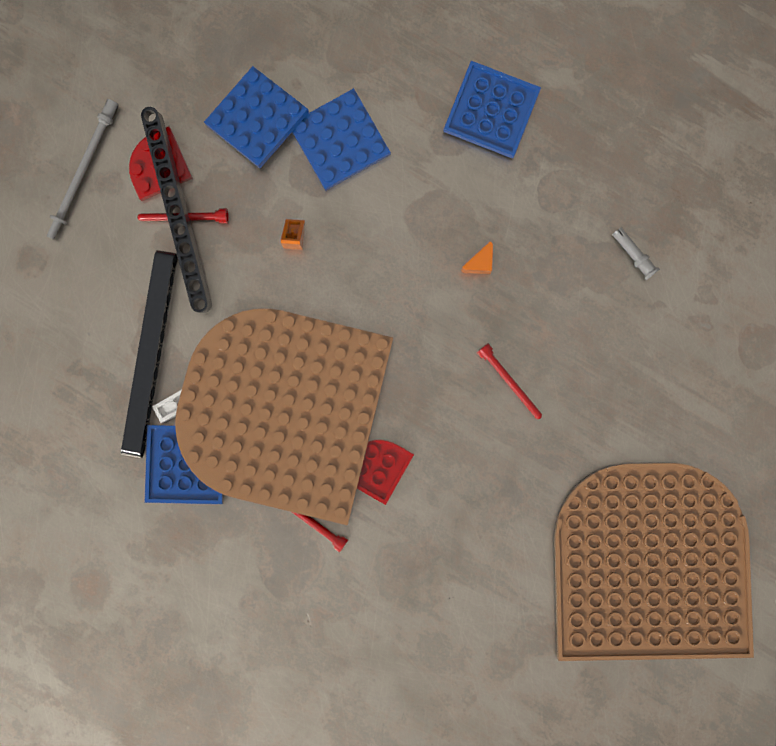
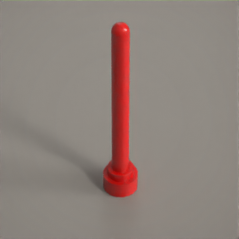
(220, 216)
(487, 353)
(337, 541)

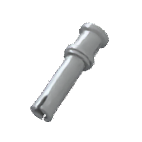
(641, 261)

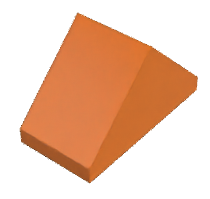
(293, 234)
(481, 262)

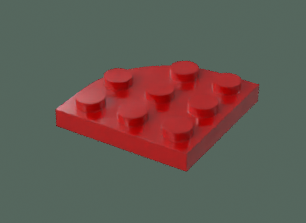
(142, 168)
(382, 469)

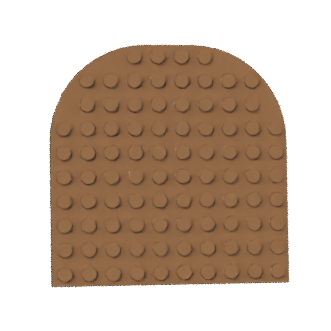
(282, 410)
(652, 567)

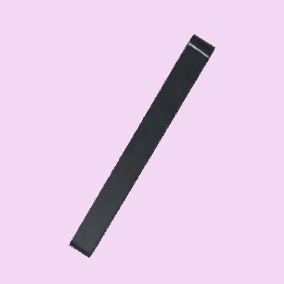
(171, 203)
(149, 354)

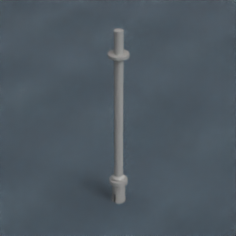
(105, 119)

